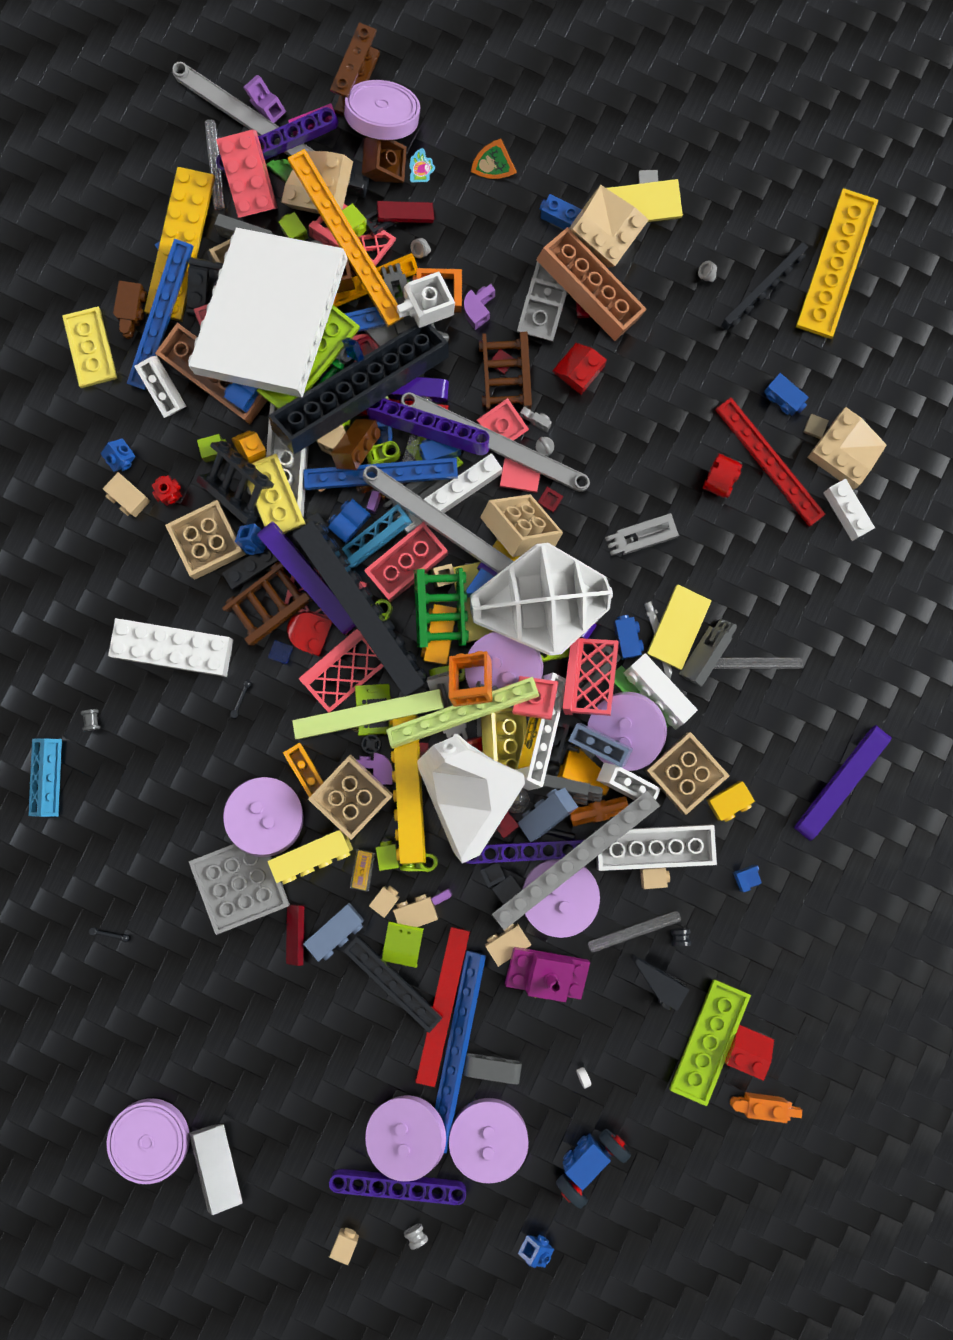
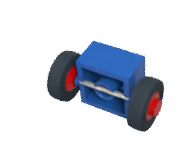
(587, 1162)

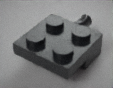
(561, 744)

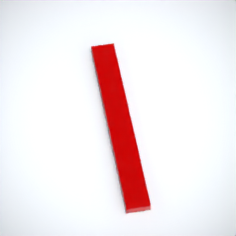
(770, 462)
(443, 1005)

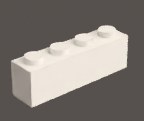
(660, 689)

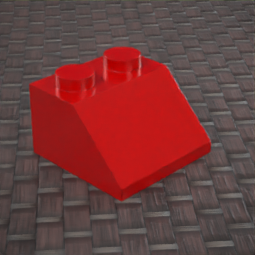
(580, 367)
(750, 1052)

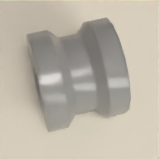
(415, 1236)

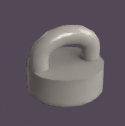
(420, 248)
(707, 271)
(544, 446)

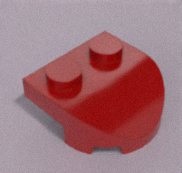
(308, 631)

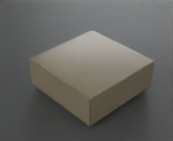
(815, 426)

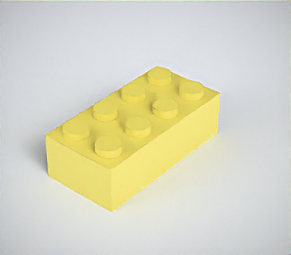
(503, 736)
(310, 855)

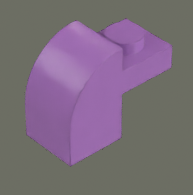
(263, 100)
(474, 306)
(381, 767)

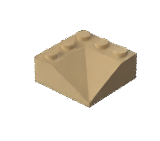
(334, 170)
(608, 226)
(848, 449)
(520, 523)
(204, 540)
(686, 773)
(350, 797)

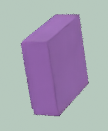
(373, 502)
(440, 897)

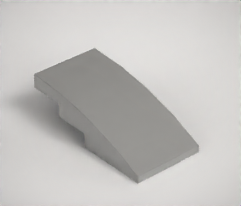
(542, 305)

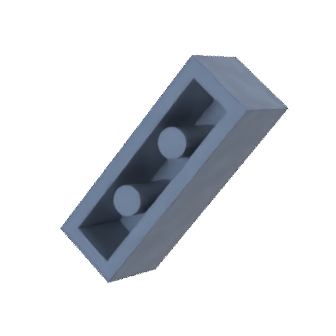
(600, 745)
(547, 814)
(334, 933)

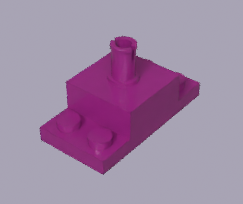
(547, 974)

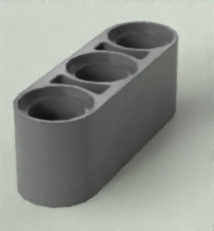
(492, 1068)

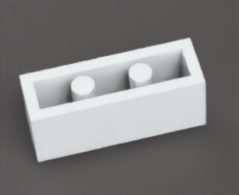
(160, 386)
(848, 509)
(625, 782)

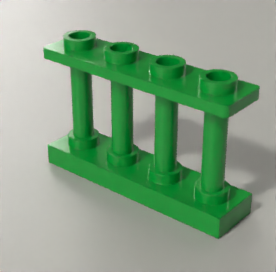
(423, 598)

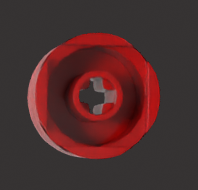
(722, 476)

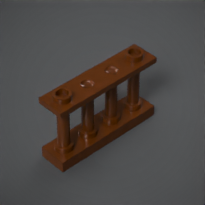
(356, 65)
(521, 362)
(270, 622)

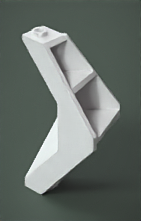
(542, 600)
(468, 793)

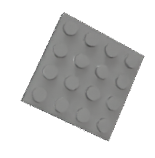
(236, 887)

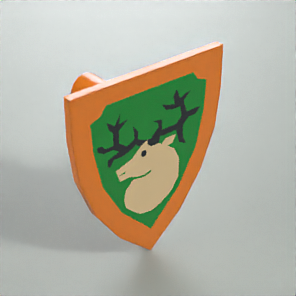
(493, 161)

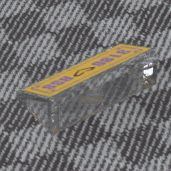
(362, 870)

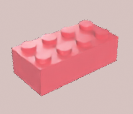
(247, 173)
(396, 567)

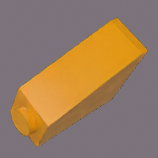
(250, 446)
(581, 768)

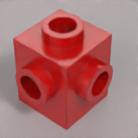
(171, 493)

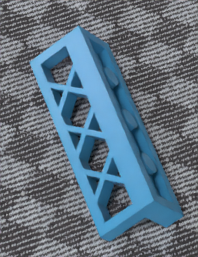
(379, 539)
(47, 777)

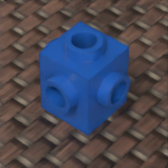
(118, 455)
(249, 540)
(536, 1251)

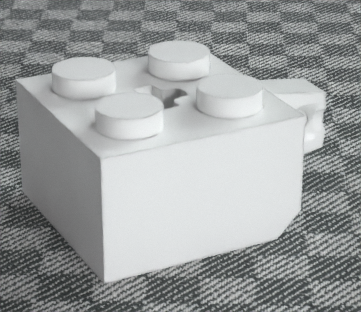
(427, 300)

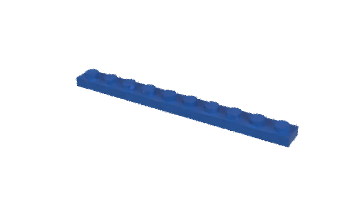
(459, 1039)

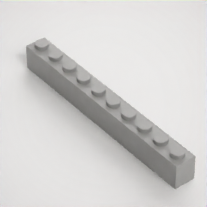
(576, 860)

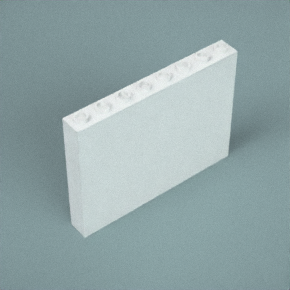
(268, 312)

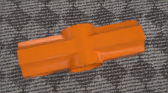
(598, 811)

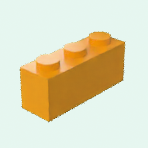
(438, 651)
(304, 768)

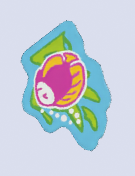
(420, 167)

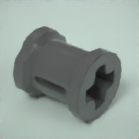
(90, 720)

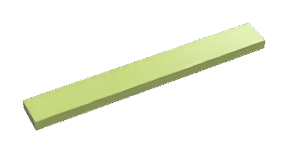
(368, 714)
(455, 716)

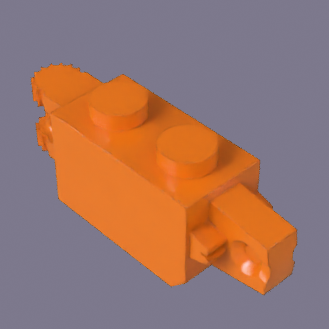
(765, 1107)

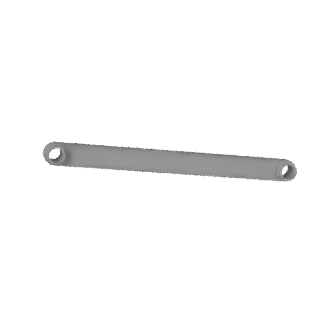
(228, 103)
(510, 448)
(436, 519)

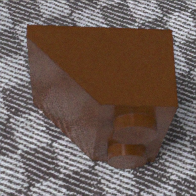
(384, 160)

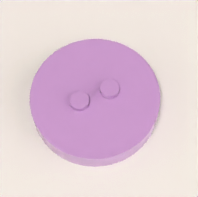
(382, 110)
(508, 659)
(635, 723)
(263, 817)
(568, 907)
(405, 1138)
(488, 1140)
(148, 1141)

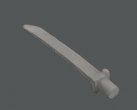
(651, 613)

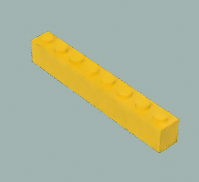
(409, 800)

